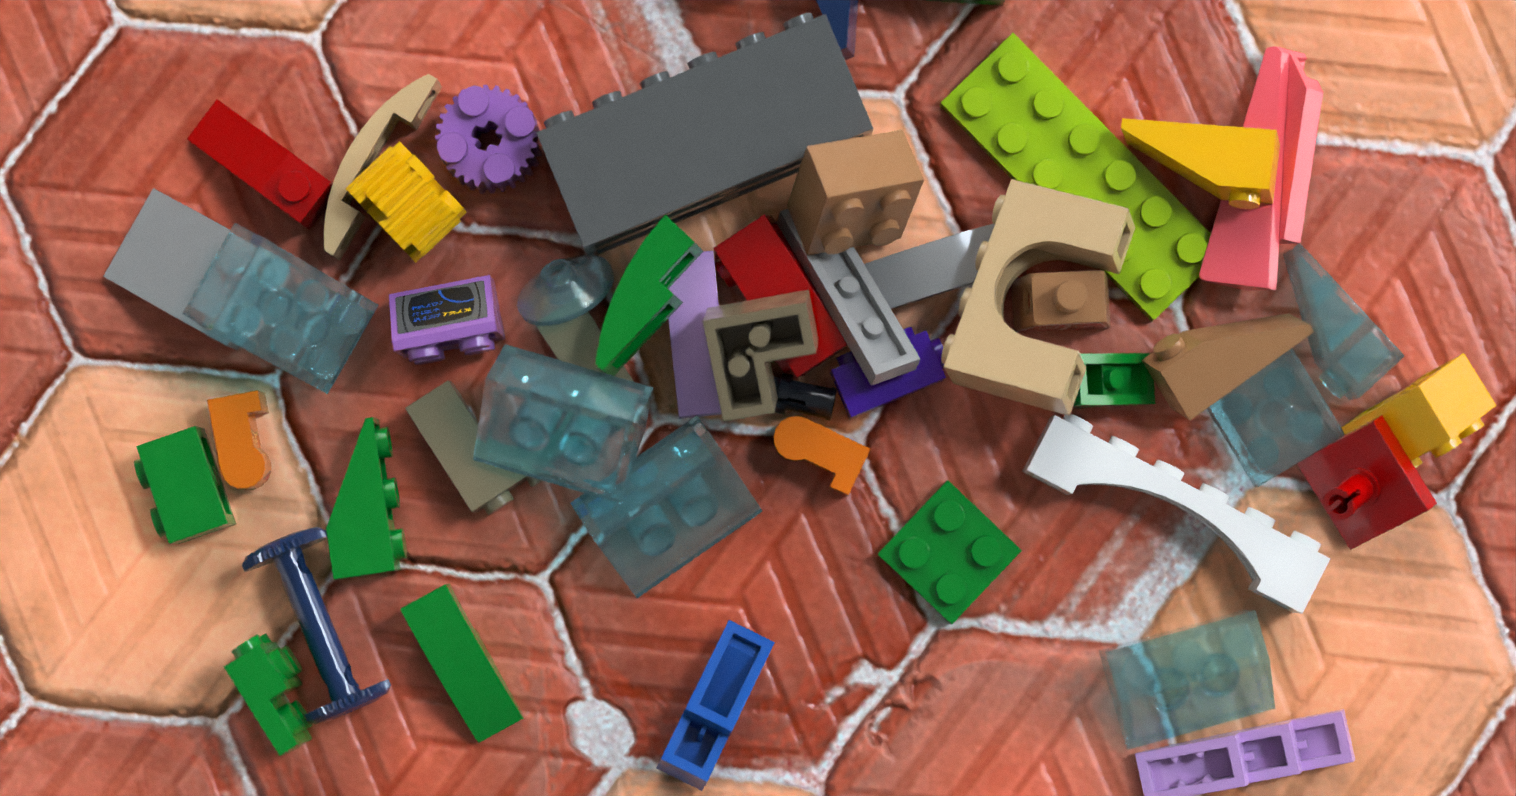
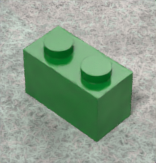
(184, 486)

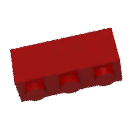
(765, 267)

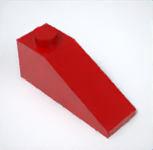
(262, 163)

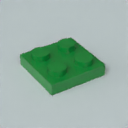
(949, 552)

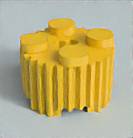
(406, 201)

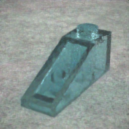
(1344, 338)

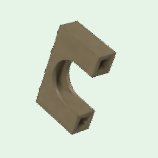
(453, 429)

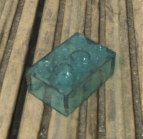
(280, 308)

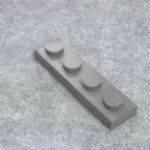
(856, 308)

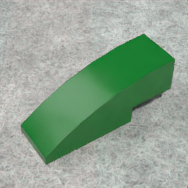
(643, 294)
(462, 662)

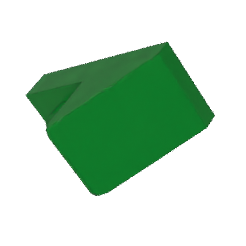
(1115, 381)

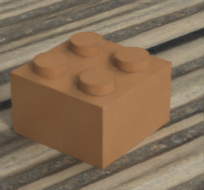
(854, 192)

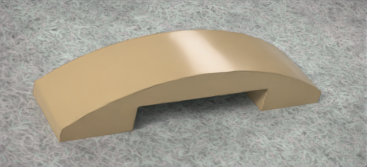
(408, 106)

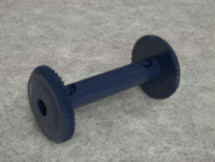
(315, 623)

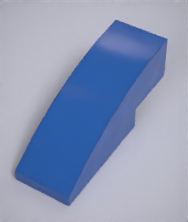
(715, 705)

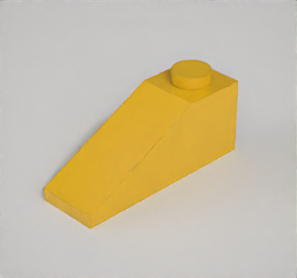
(1223, 160)

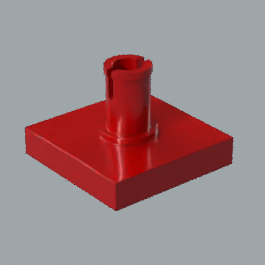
(1367, 483)

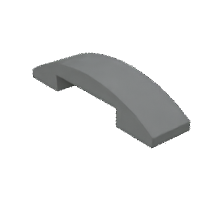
(929, 267)

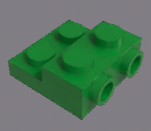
(264, 678)

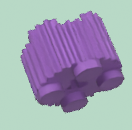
(478, 112)

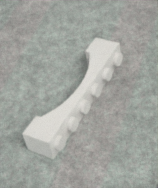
(1279, 565)

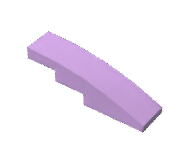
(1246, 756)

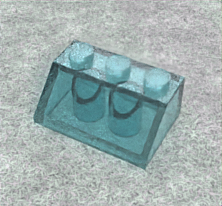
(561, 423)
(673, 509)
(1189, 678)

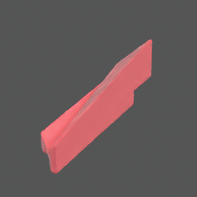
(1247, 241)

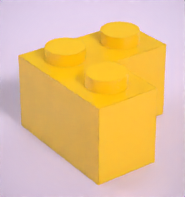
(1433, 410)

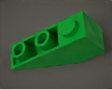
(362, 521)

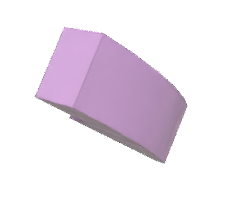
(690, 353)

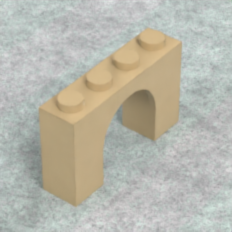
(1029, 229)

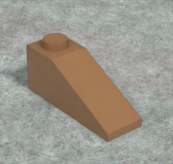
(1211, 361)

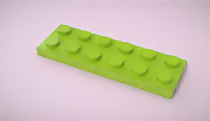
(1055, 142)

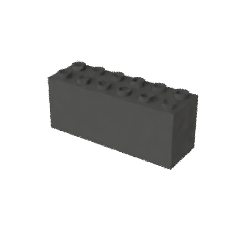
(702, 133)

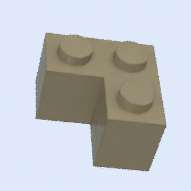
(745, 340)

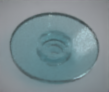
(565, 290)

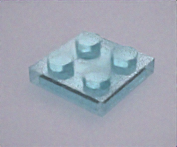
(1275, 419)

